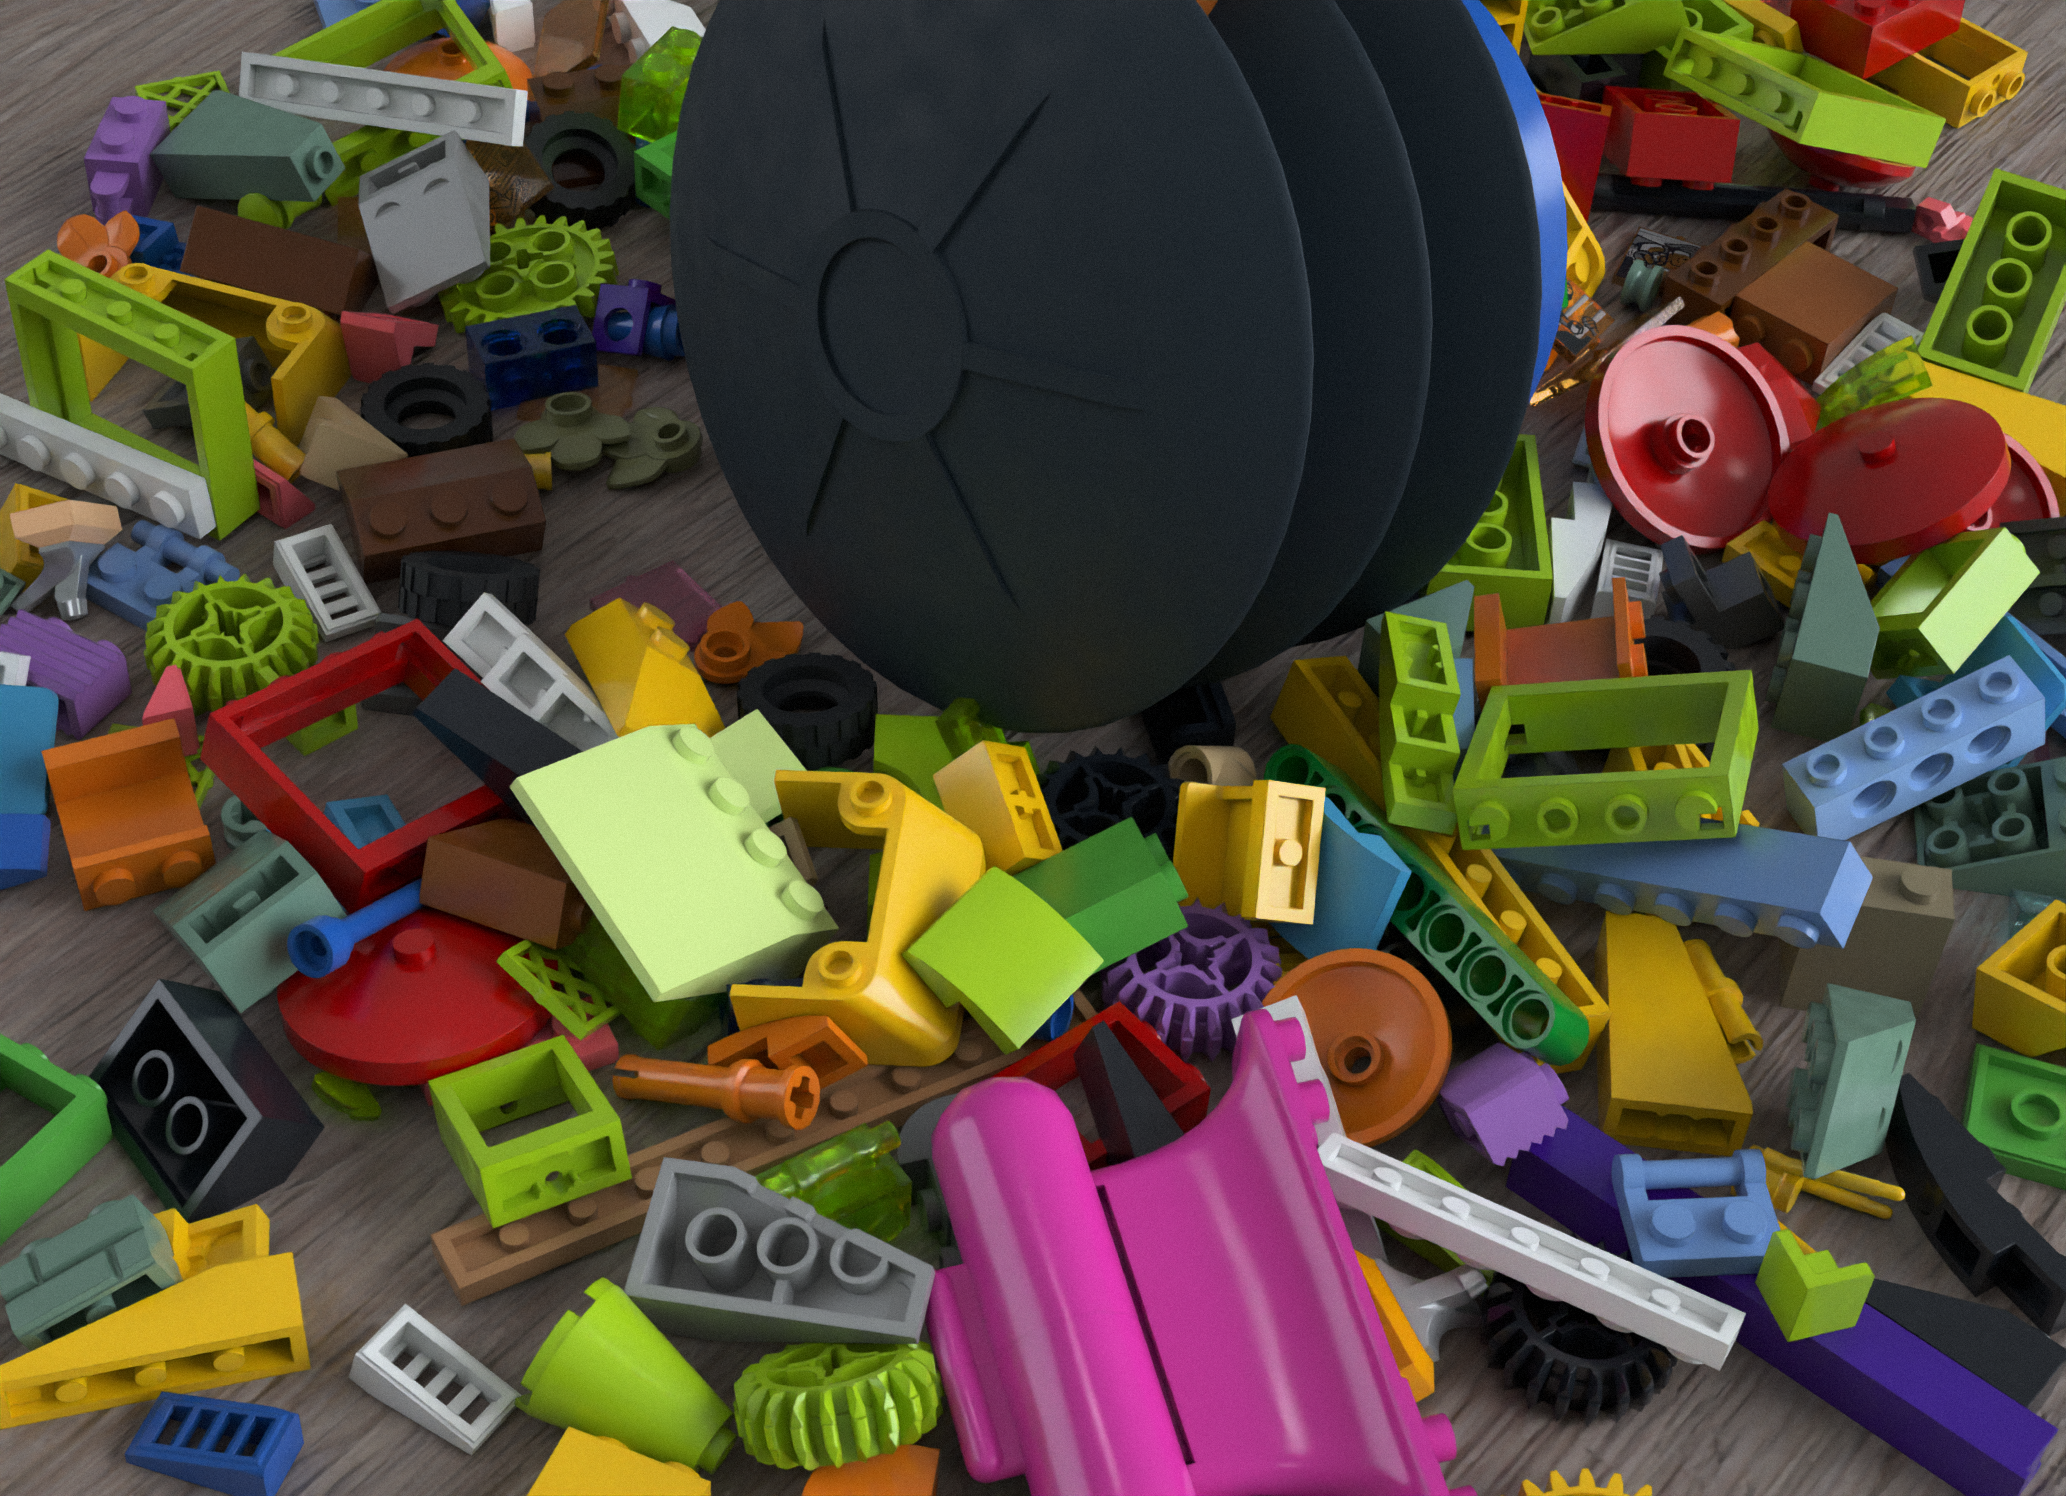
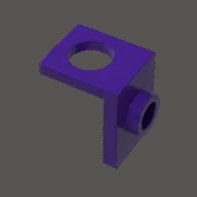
(637, 300)

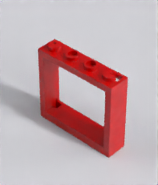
(297, 701)

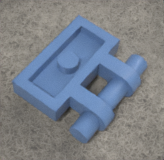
(138, 581)

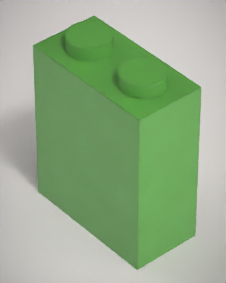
(1113, 890)

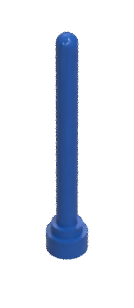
(327, 941)

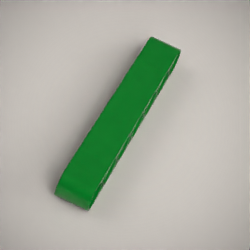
(1442, 919)

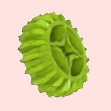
(228, 634)
(836, 1402)

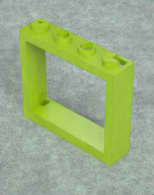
(373, 36)
(1804, 97)
(59, 298)
(1610, 804)

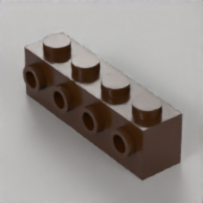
(1745, 253)

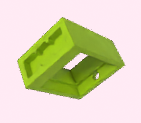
(1947, 602)
(512, 1174)

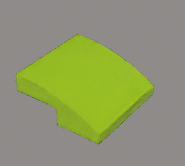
(1003, 958)

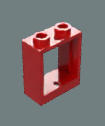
(1175, 1083)

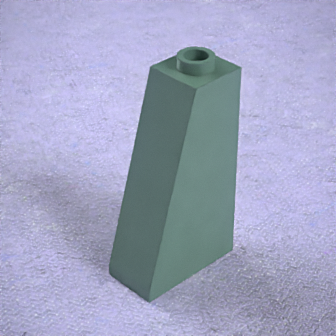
(246, 148)

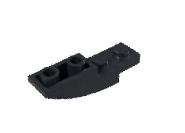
(1955, 1199)

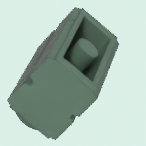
(87, 1272)

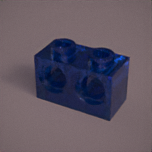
(532, 355)

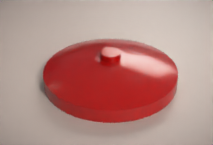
(1684, 437)
(1893, 476)
(413, 1003)

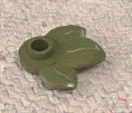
(572, 432)
(655, 445)

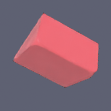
(279, 498)
(173, 701)

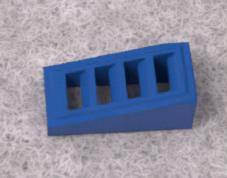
(271, 1428)

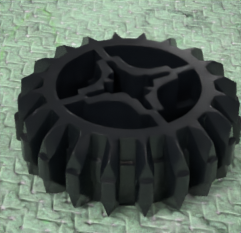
(1106, 789)
(1574, 1358)

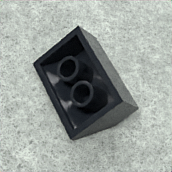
(202, 1103)

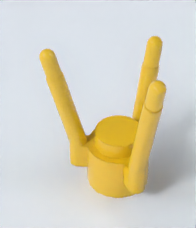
(1786, 1181)

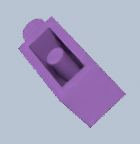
(119, 157)

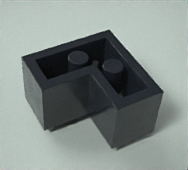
(1584, 74)

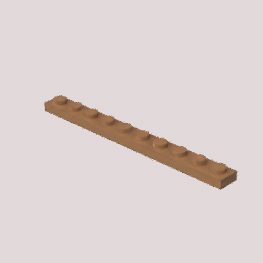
(489, 1259)

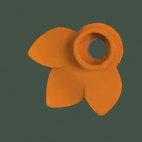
(99, 246)
(738, 643)

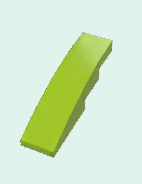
(1417, 722)

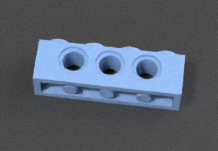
(1915, 752)

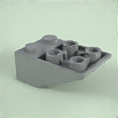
(427, 221)

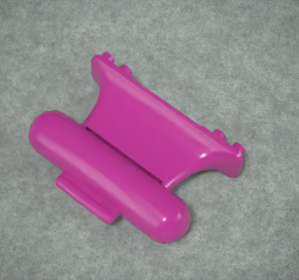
(1171, 1310)

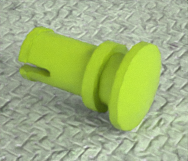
(274, 213)

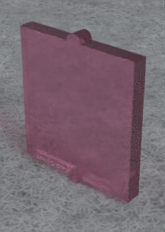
(671, 592)

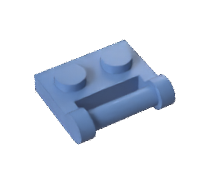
(1696, 1233)

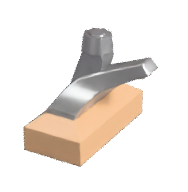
(68, 540)

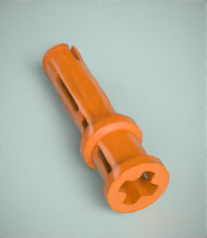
(742, 1090)

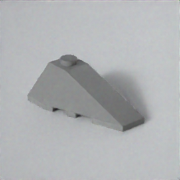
(759, 1267)

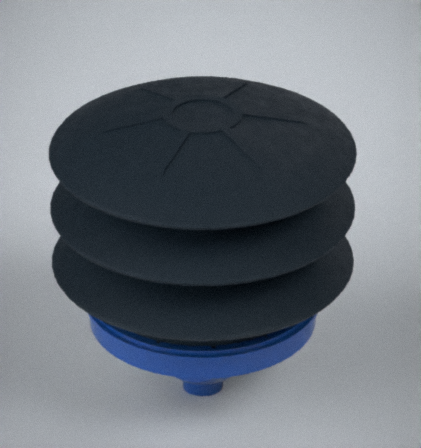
(1110, 323)

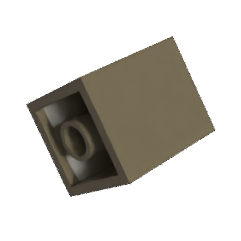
(1890, 944)

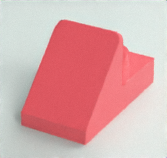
(382, 342)

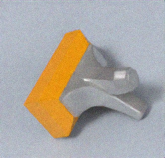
(1420, 1312)

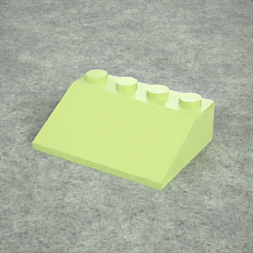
(676, 863)

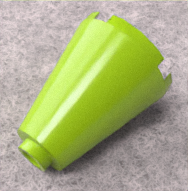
(627, 1383)

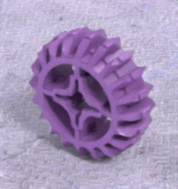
(1193, 969)

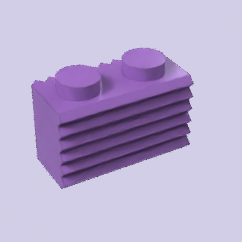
(83, 673)
(1503, 1102)

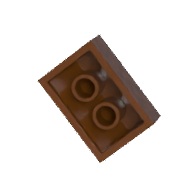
(577, 91)
(278, 263)
(442, 501)

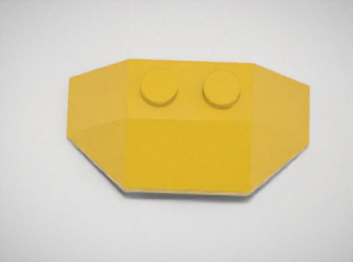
(641, 669)

